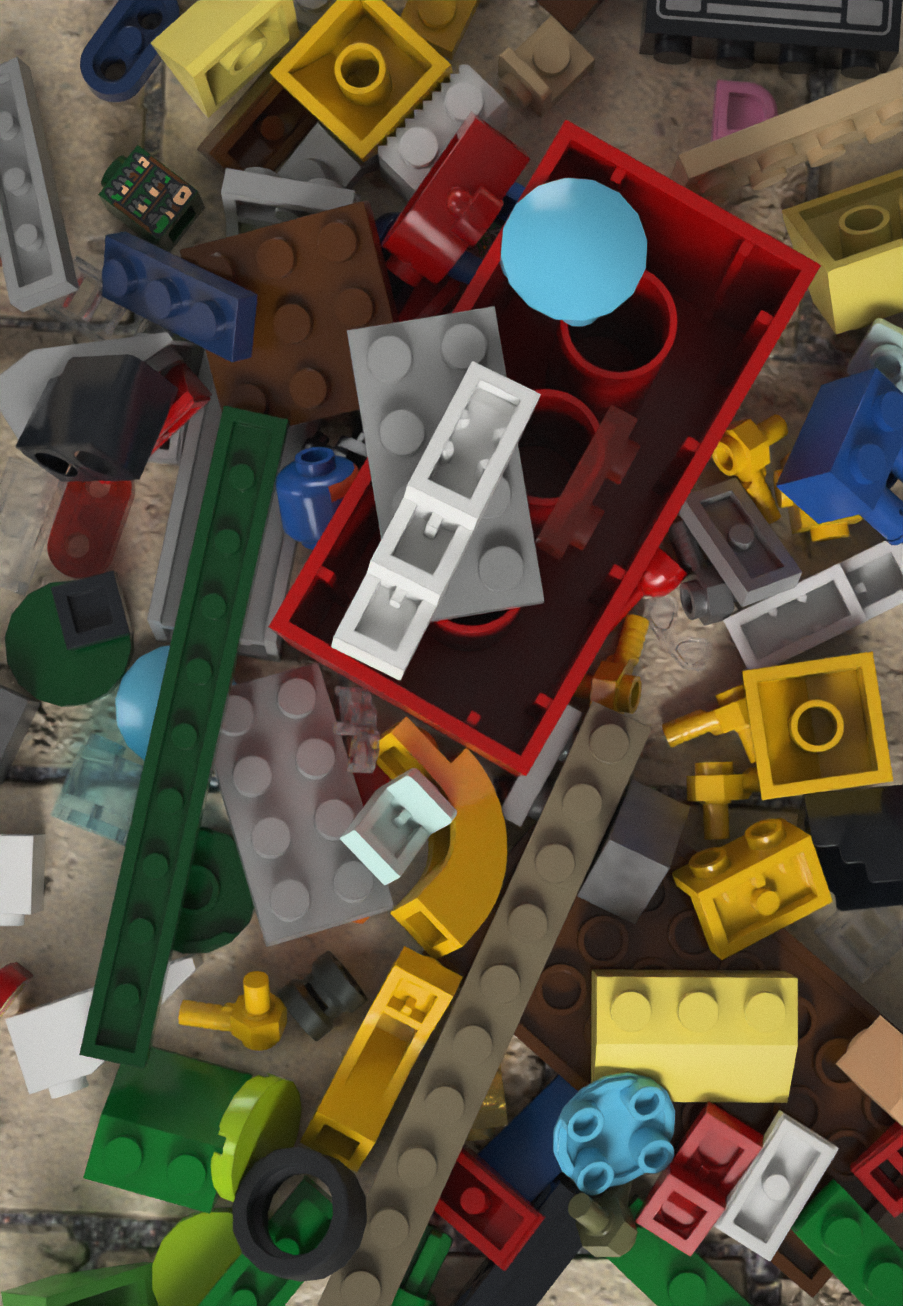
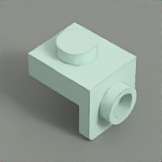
(397, 824)

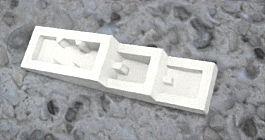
(435, 520)
(819, 607)

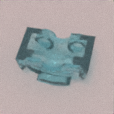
(100, 790)

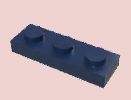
(179, 296)

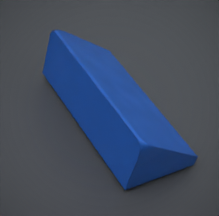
(525, 1146)

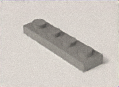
(32, 225)

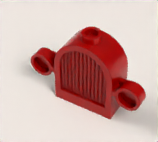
(454, 202)

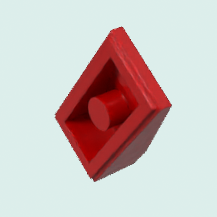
(487, 1209)

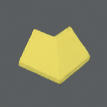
(225, 45)

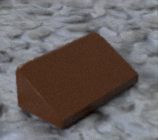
(259, 127)

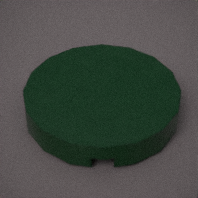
(46, 667)
(216, 896)

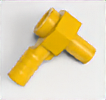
(745, 454)
(613, 680)
(728, 717)
(716, 787)
(254, 1018)

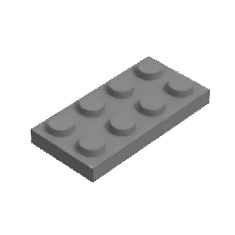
(403, 389)
(291, 805)

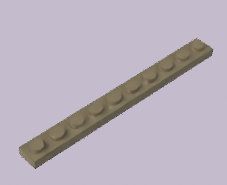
(489, 1006)

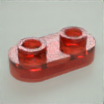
(97, 519)

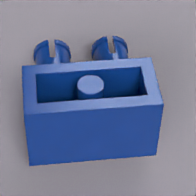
(848, 453)

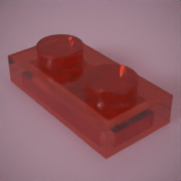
(605, 457)

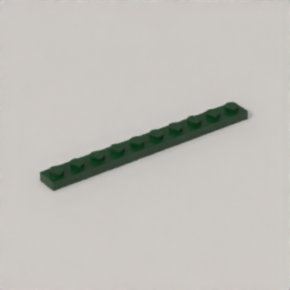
(184, 737)

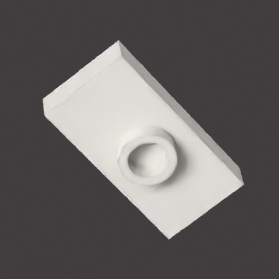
(776, 1185)

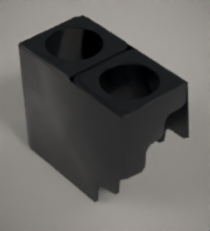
(104, 410)
(858, 844)

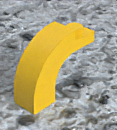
(463, 858)
(380, 1058)

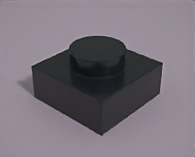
(92, 610)

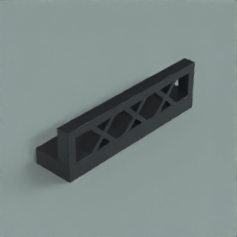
(539, 1260)

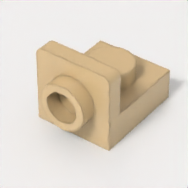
(543, 68)

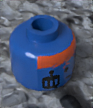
(312, 491)

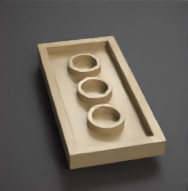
(800, 135)

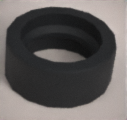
(254, 1200)

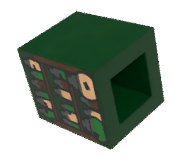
(150, 198)

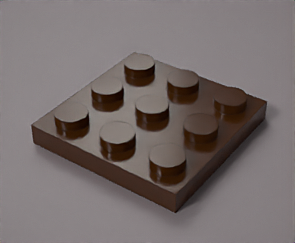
(311, 287)

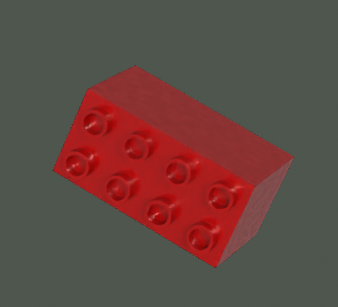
(667, 355)

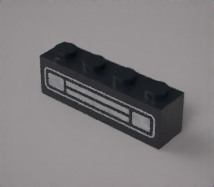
(794, 34)

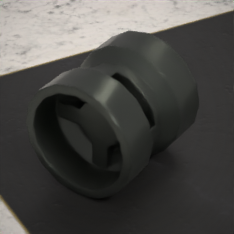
(333, 986)

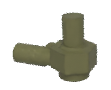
(605, 1222)

